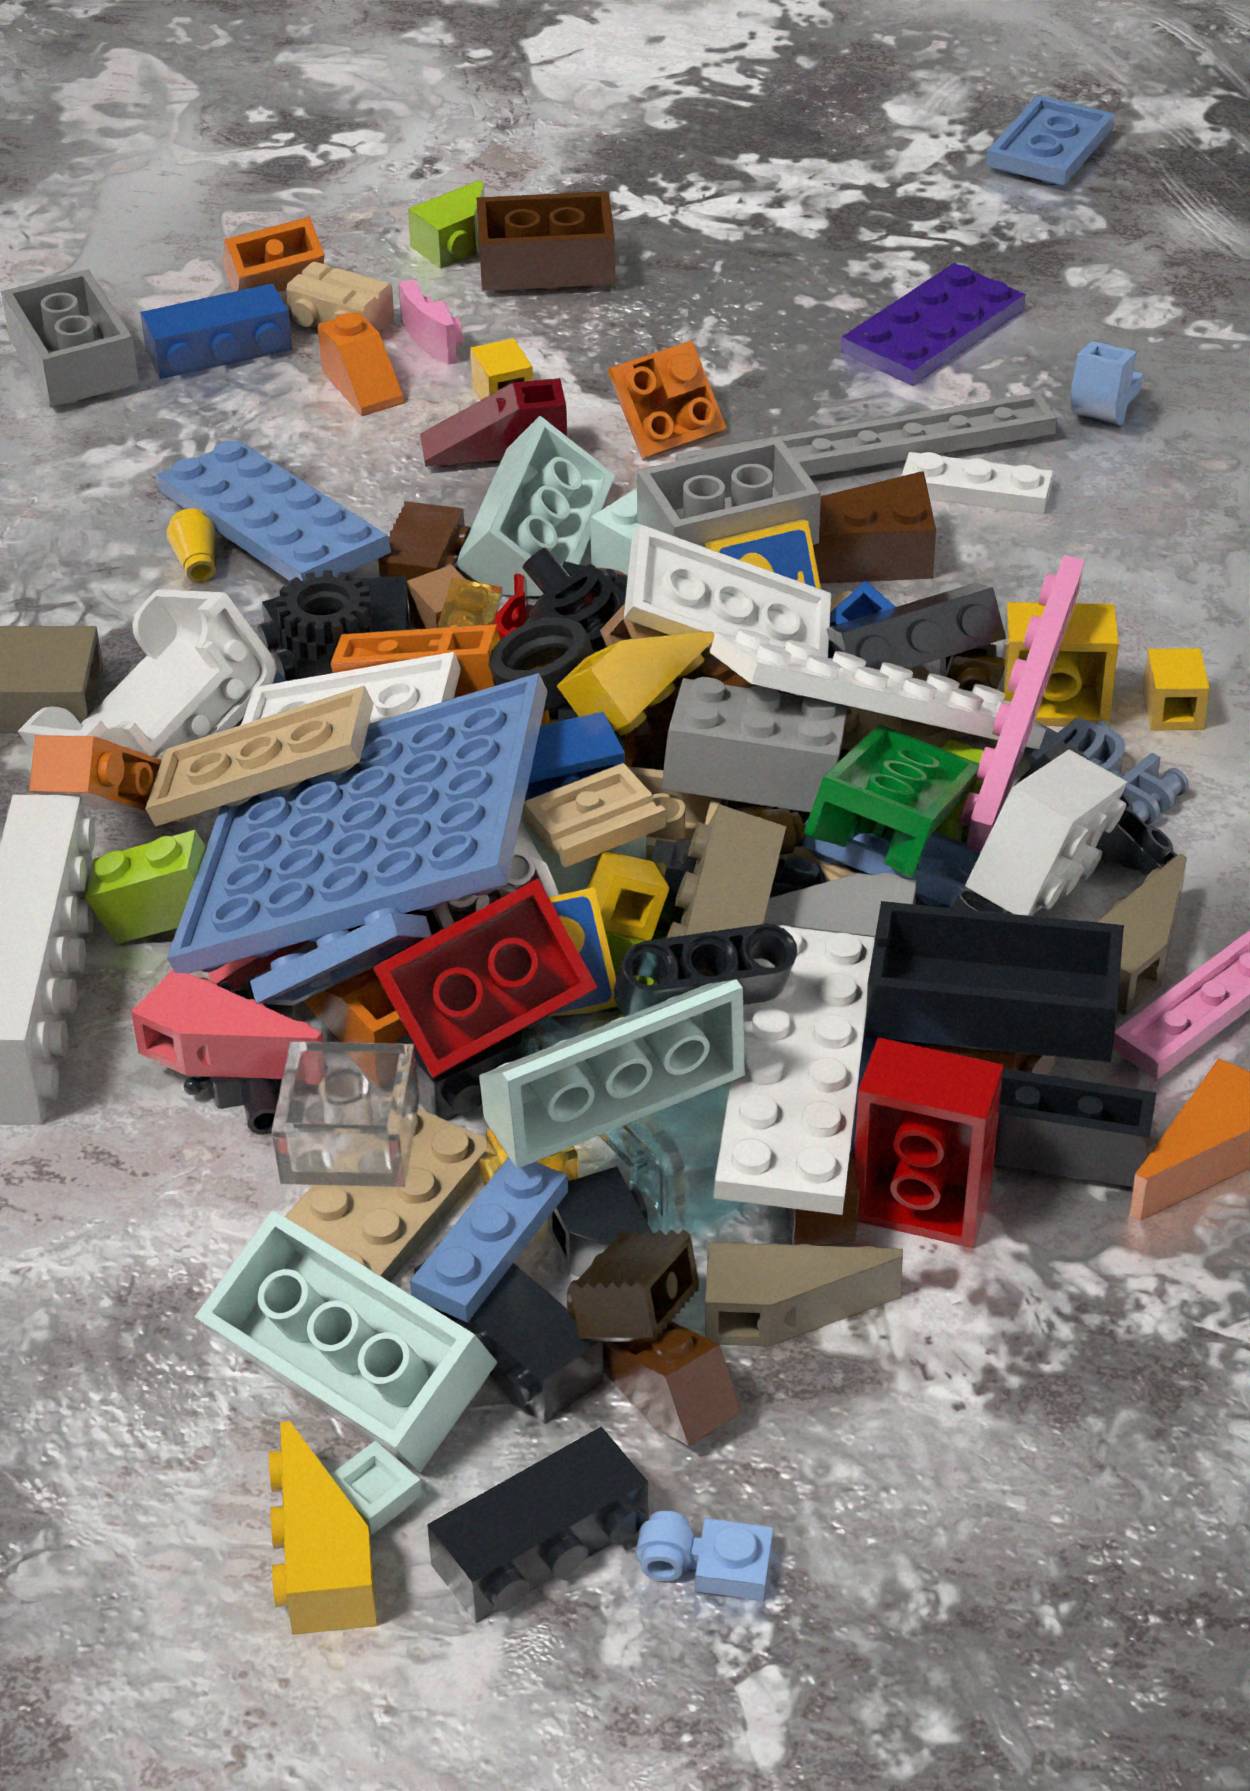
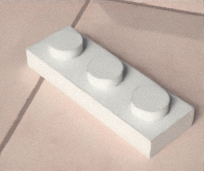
(982, 482)

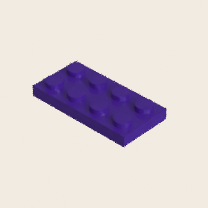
(933, 323)

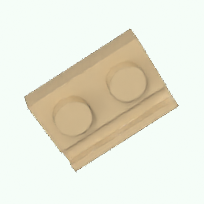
(594, 814)

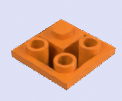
(666, 399)

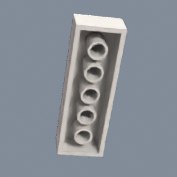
(41, 944)

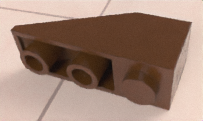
(674, 1381)

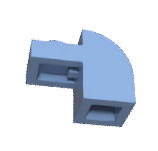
(1104, 382)

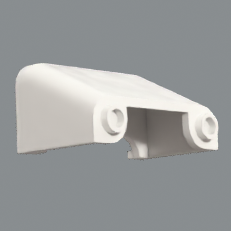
(187, 687)

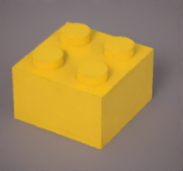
(1084, 667)

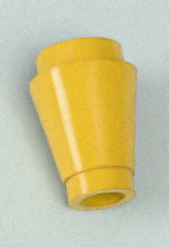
(193, 542)

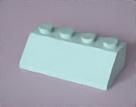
(535, 502)
(616, 1073)

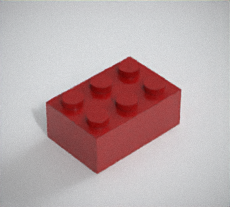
(485, 978)
(926, 1141)

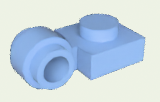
(727, 1558)

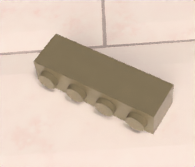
(731, 874)

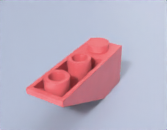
(214, 1032)

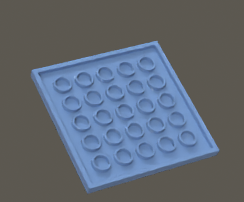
(404, 828)

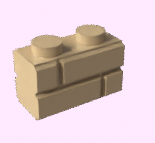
(329, 292)

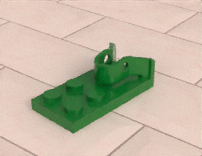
(890, 790)

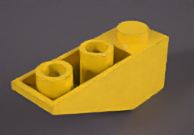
(632, 676)
(325, 1544)

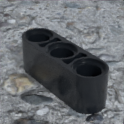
(724, 952)

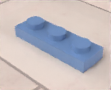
(339, 957)
(488, 1238)

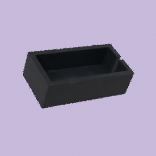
(994, 981)

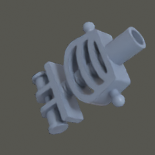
(1100, 743)

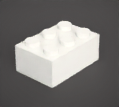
(1048, 834)

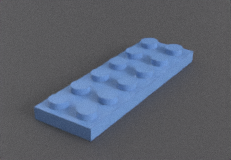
(272, 512)

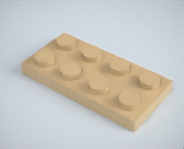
(261, 757)
(389, 1224)

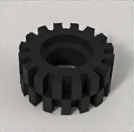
(320, 610)

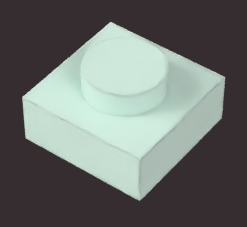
(377, 1485)

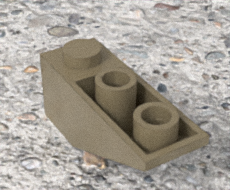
(1148, 929)
(787, 1290)

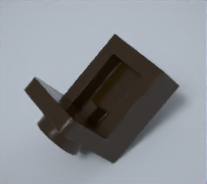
(974, 667)

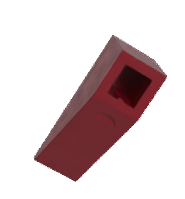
(494, 423)

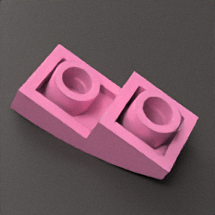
(429, 323)

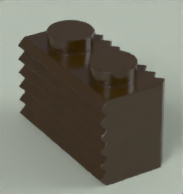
(634, 1287)

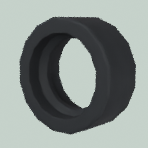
(539, 643)

